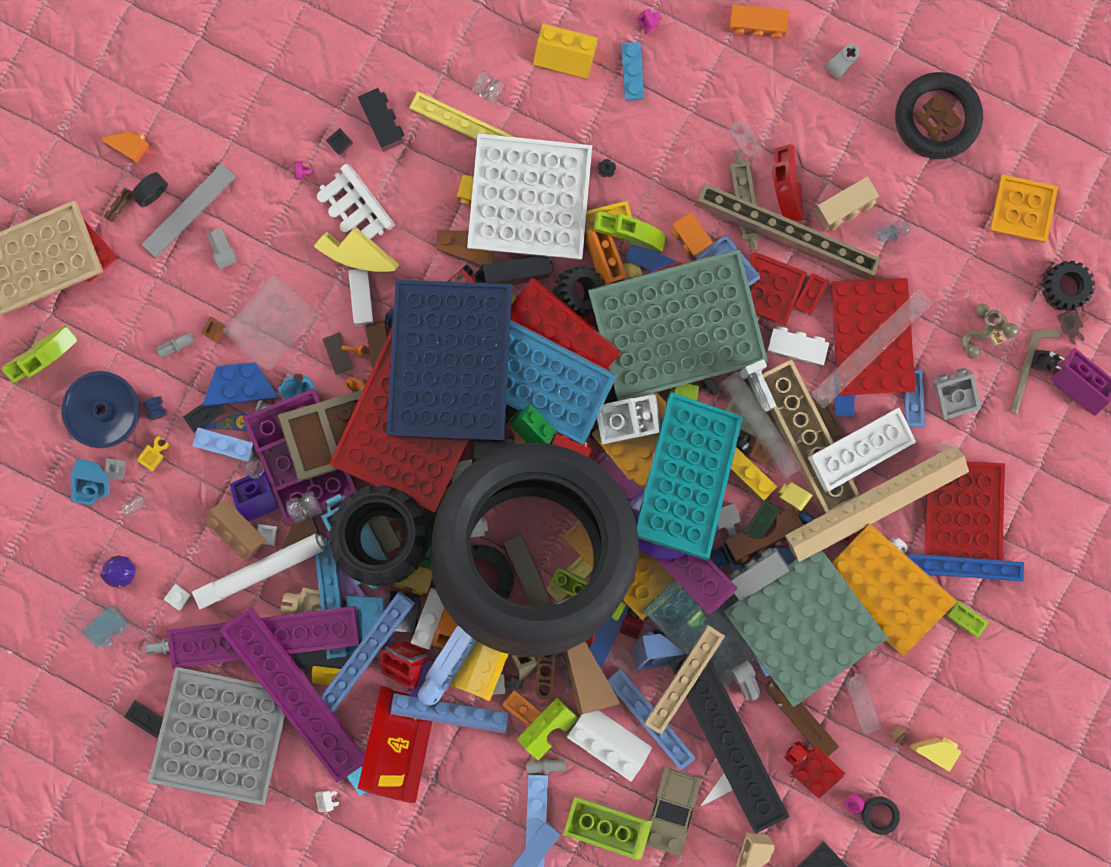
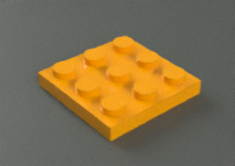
(1023, 208)

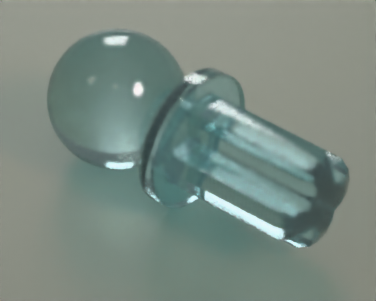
(902, 228)

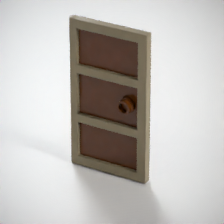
(315, 433)

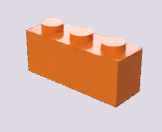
(758, 21)
(604, 256)

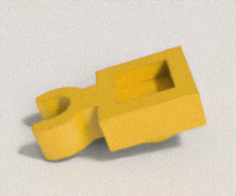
(152, 456)

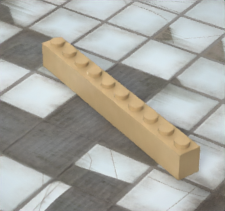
(877, 503)

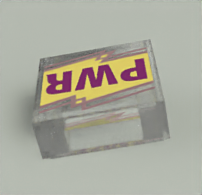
(996, 339)

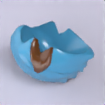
(295, 385)

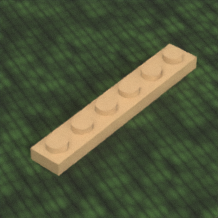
(684, 679)

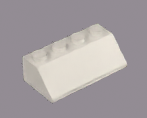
(610, 743)

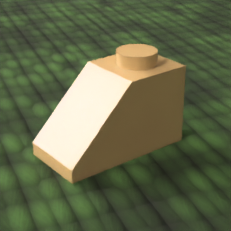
(755, 850)

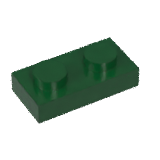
(762, 520)

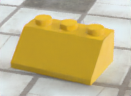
(565, 51)

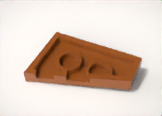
(455, 243)

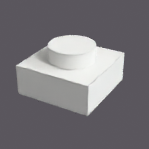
(177, 597)

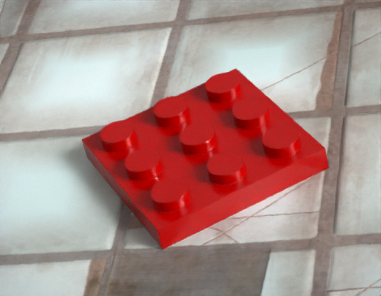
(776, 289)

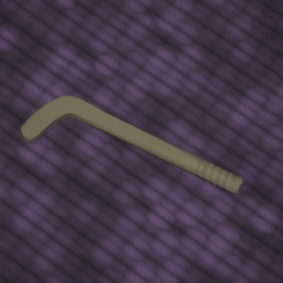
(1044, 333)

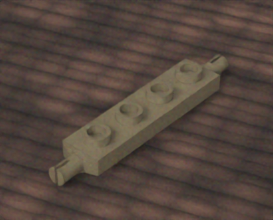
(744, 189)

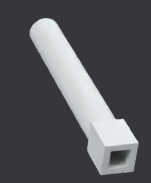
(259, 570)

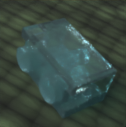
(105, 627)

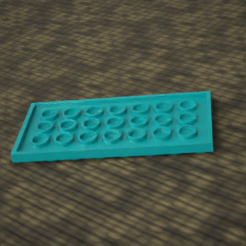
(688, 476)

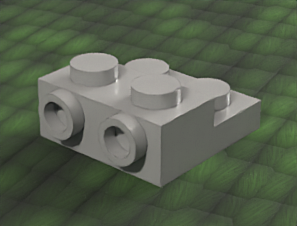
(956, 393)

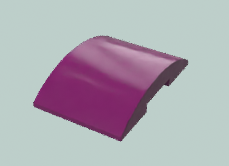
(276, 459)

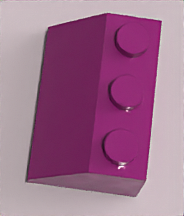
(1083, 382)

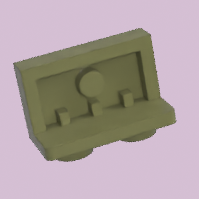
(386, 533)

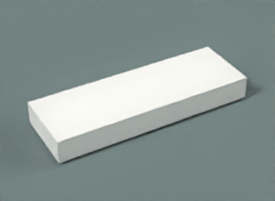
(360, 297)

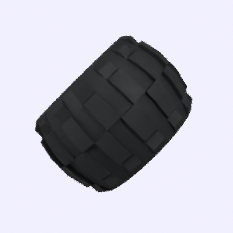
(352, 517)

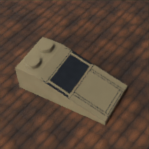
(672, 810)

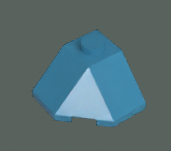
(88, 482)

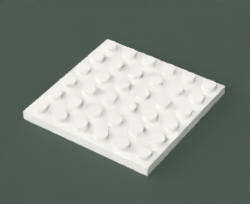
(529, 196)

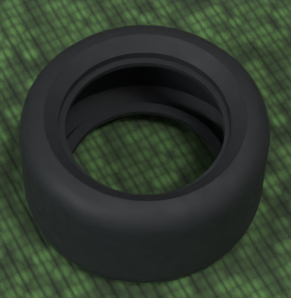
(546, 473)

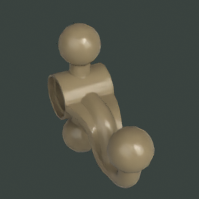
(983, 311)

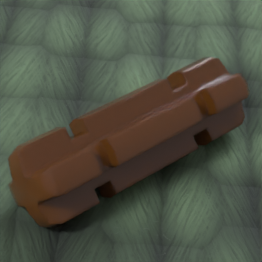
(118, 205)

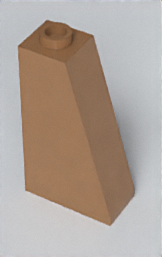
(588, 681)

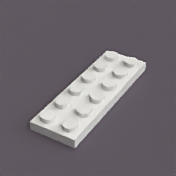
(861, 449)

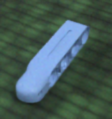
(446, 666)

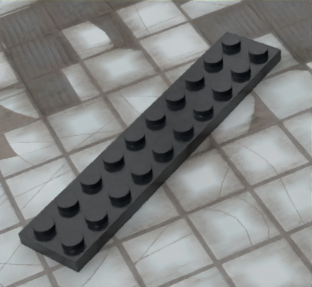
(733, 748)

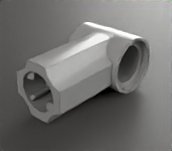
(223, 253)
(745, 677)

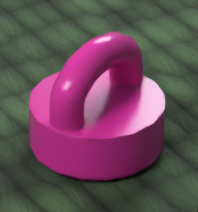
(300, 170)
(854, 803)

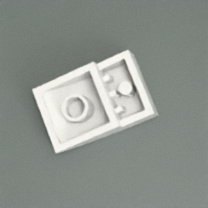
(629, 419)

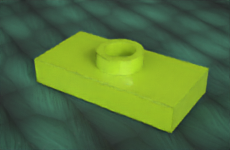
(967, 619)

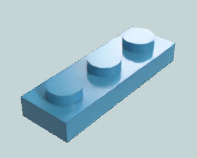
(632, 71)

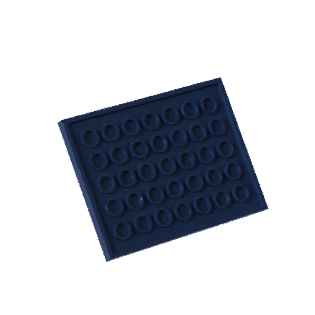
(449, 360)

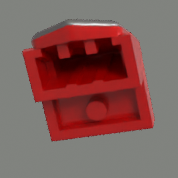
(403, 662)

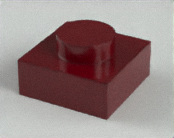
(631, 627)

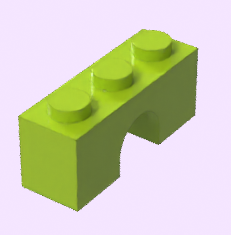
(554, 716)

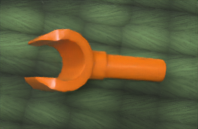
(358, 350)

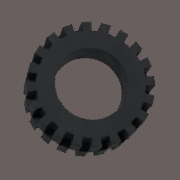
(502, 564)

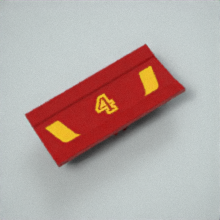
(394, 752)

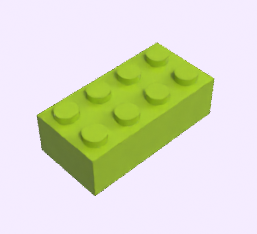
(607, 828)

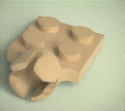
(306, 601)

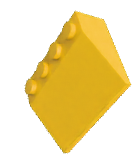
(480, 671)

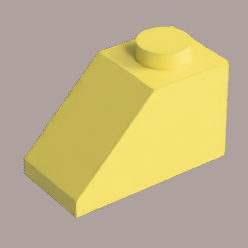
(794, 496)

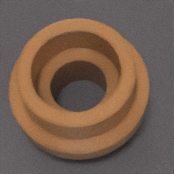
(898, 734)

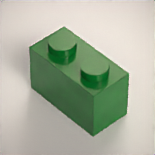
(532, 426)

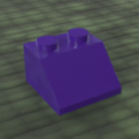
(253, 496)

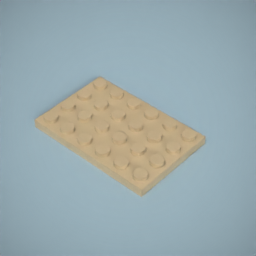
(45, 257)

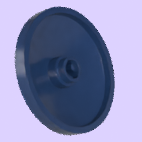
(83, 409)

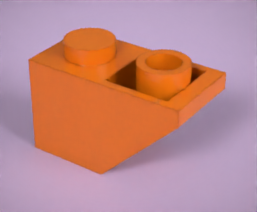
(444, 631)

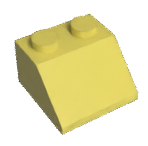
(939, 751)

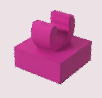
(648, 20)

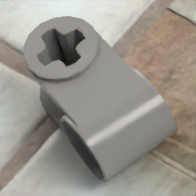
(840, 63)

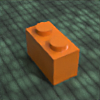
(691, 235)

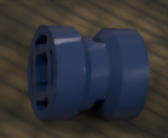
(155, 409)

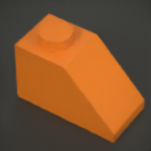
(127, 144)

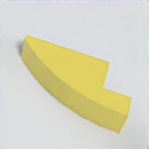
(356, 252)

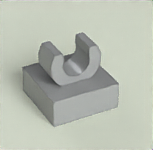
(115, 468)

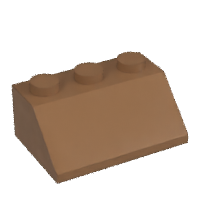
(234, 530)

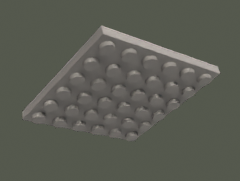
(217, 737)

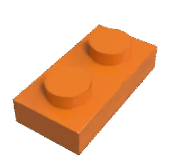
(521, 708)

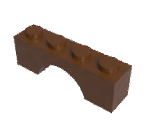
(742, 548)

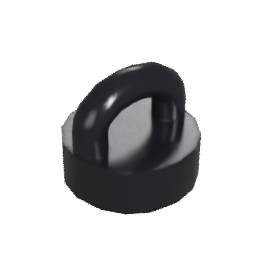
(743, 443)

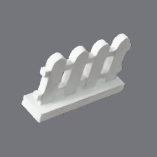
(353, 196)
(758, 384)

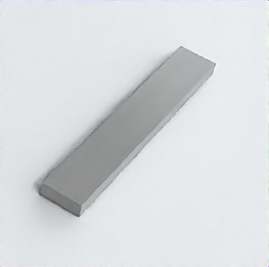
(189, 210)

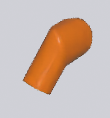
(355, 384)

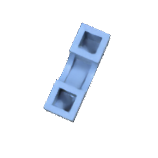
(224, 444)

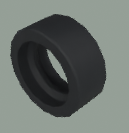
(149, 189)
(895, 815)

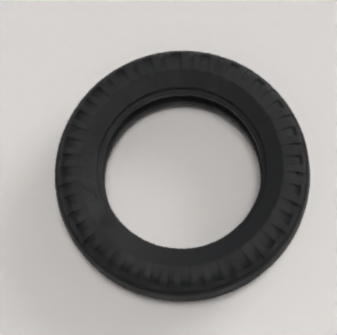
(962, 91)

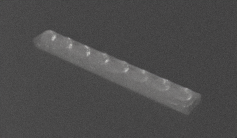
(871, 348)

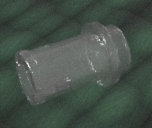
(134, 505)

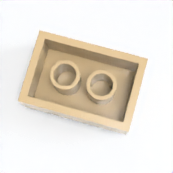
(846, 204)

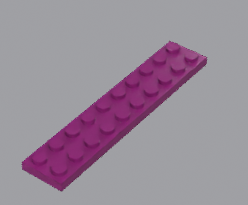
(696, 576)
(293, 631)
(293, 694)

